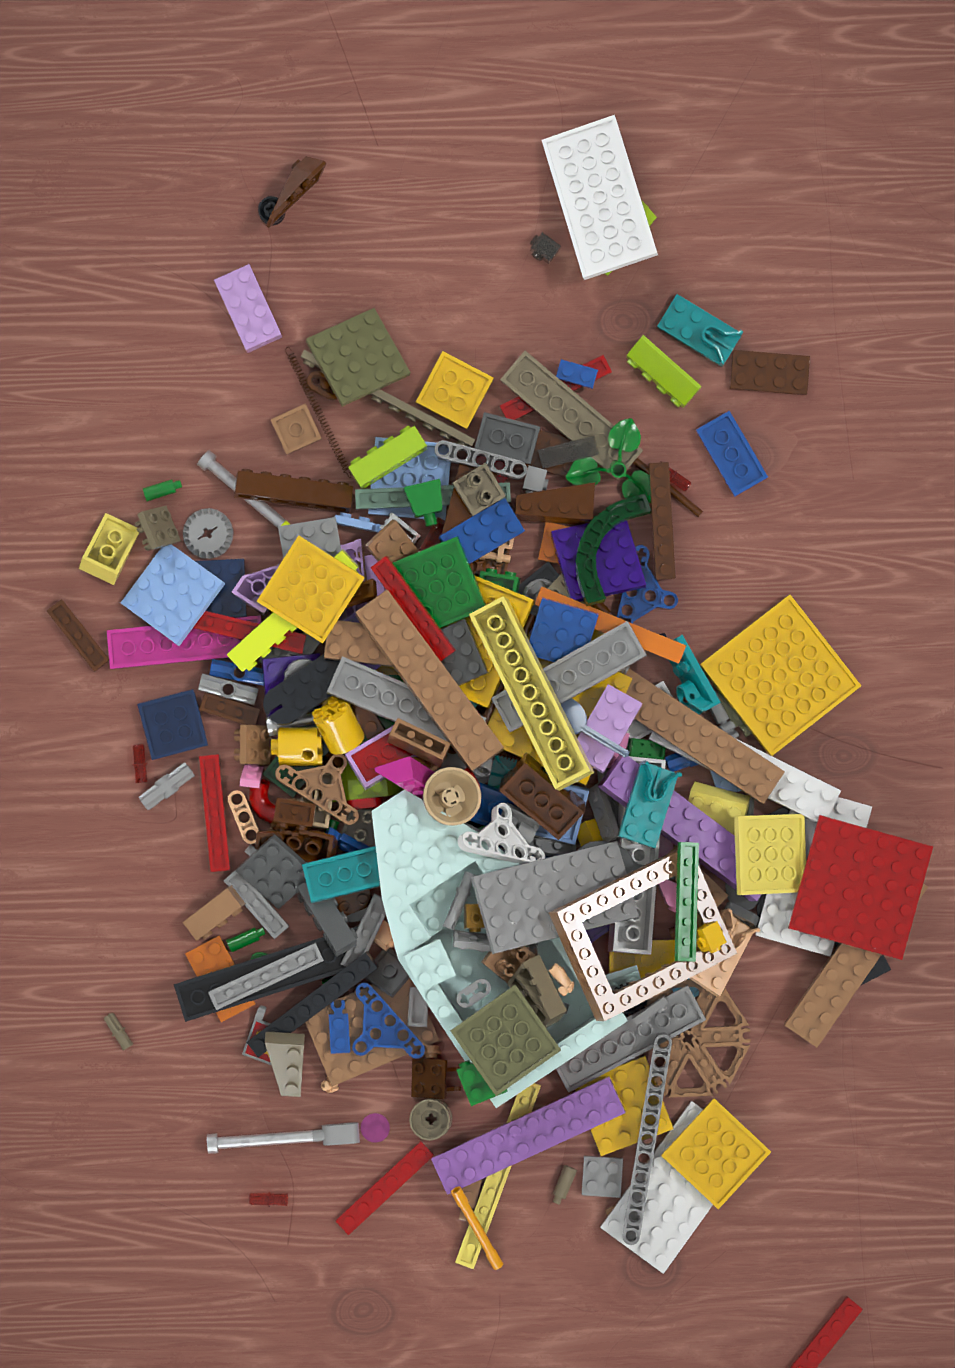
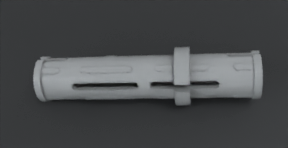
(457, 905)

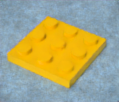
(454, 390)

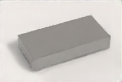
(417, 1009)

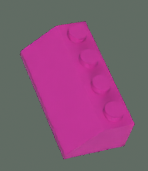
(407, 774)

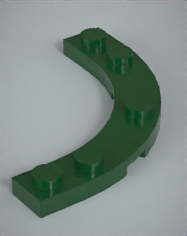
(592, 537)

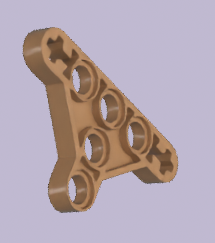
(314, 781)

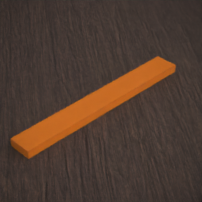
(649, 640)

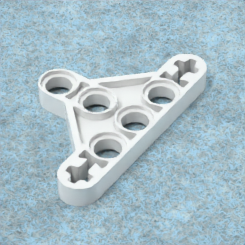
(510, 841)

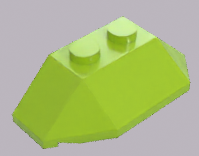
(354, 790)

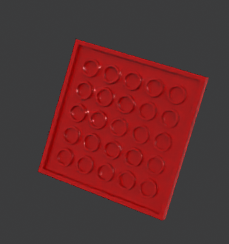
(860, 887)

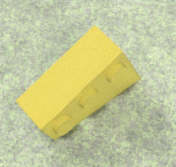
(719, 804)

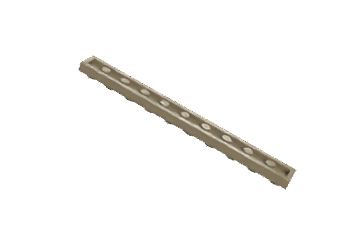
(411, 412)

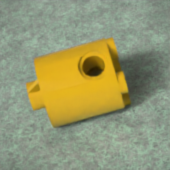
(338, 726)
(298, 746)

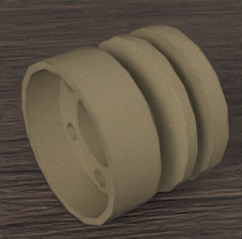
(423, 1127)

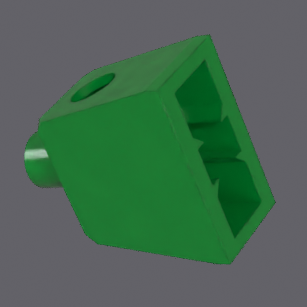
(425, 500)

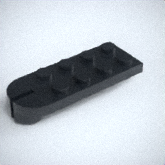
(300, 691)

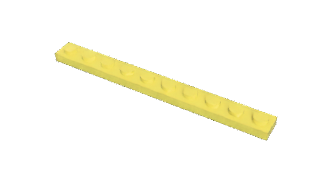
(493, 1186)

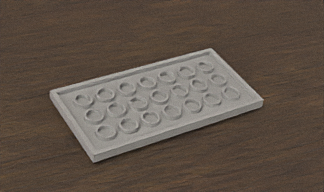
(519, 898)

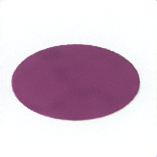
(375, 1127)

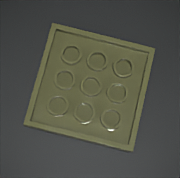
(357, 357)
(505, 1040)

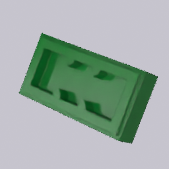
(645, 749)

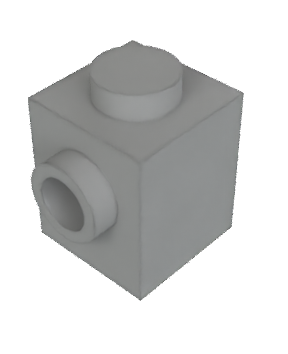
(535, 480)

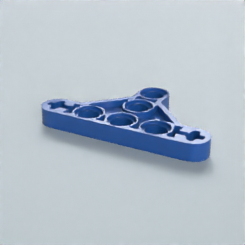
(639, 603)
(375, 1019)

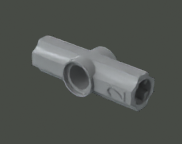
(215, 686)
(166, 786)

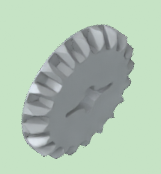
(221, 536)

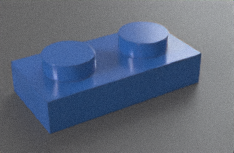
(576, 374)

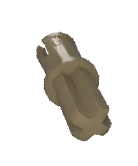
(118, 1031)

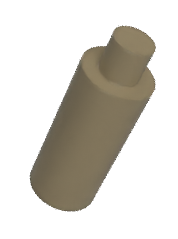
(564, 1183)

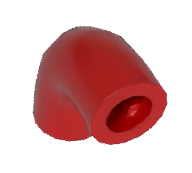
(260, 801)

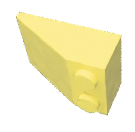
(109, 549)

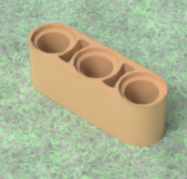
(237, 810)

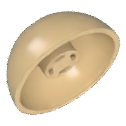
(457, 788)

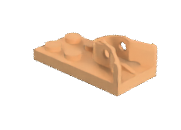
(716, 977)

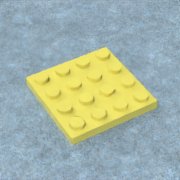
(769, 853)

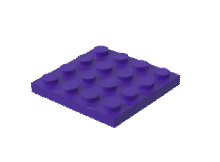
(615, 560)

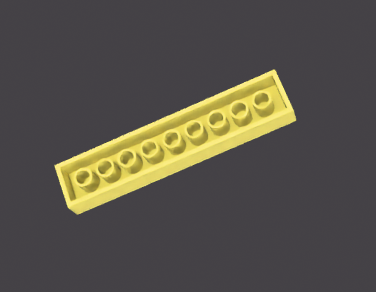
(531, 693)

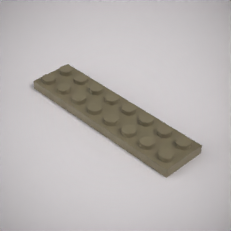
(563, 408)

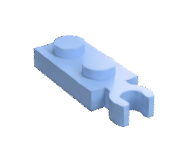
(363, 523)

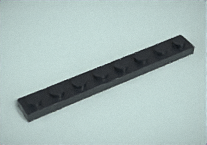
(316, 1001)

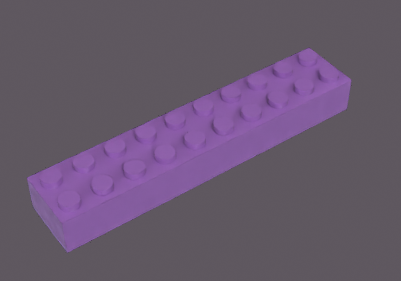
(681, 824)
(528, 1135)

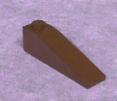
(302, 178)
(307, 844)

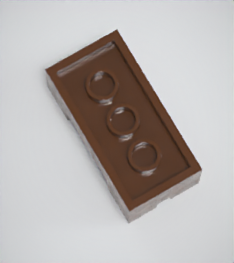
(536, 796)

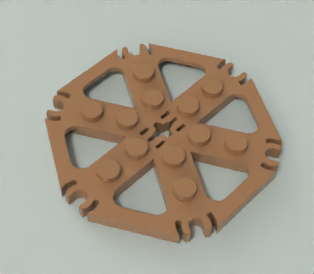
(707, 1037)

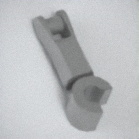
(721, 717)

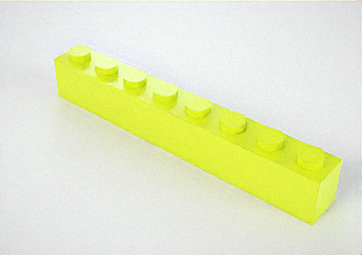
(269, 632)

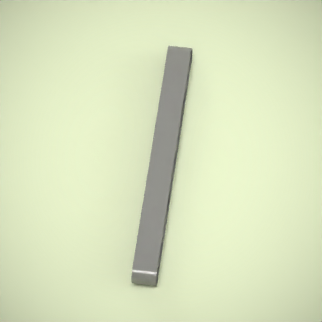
(648, 1148)

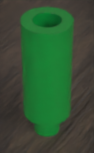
(161, 489)
(245, 939)

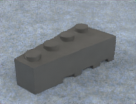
(330, 920)

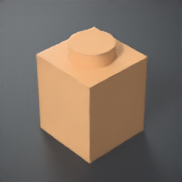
(384, 936)

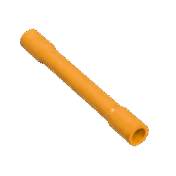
(462, 1202)

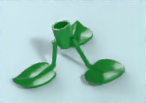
(623, 437)

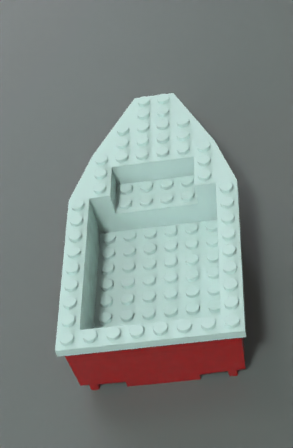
(418, 883)

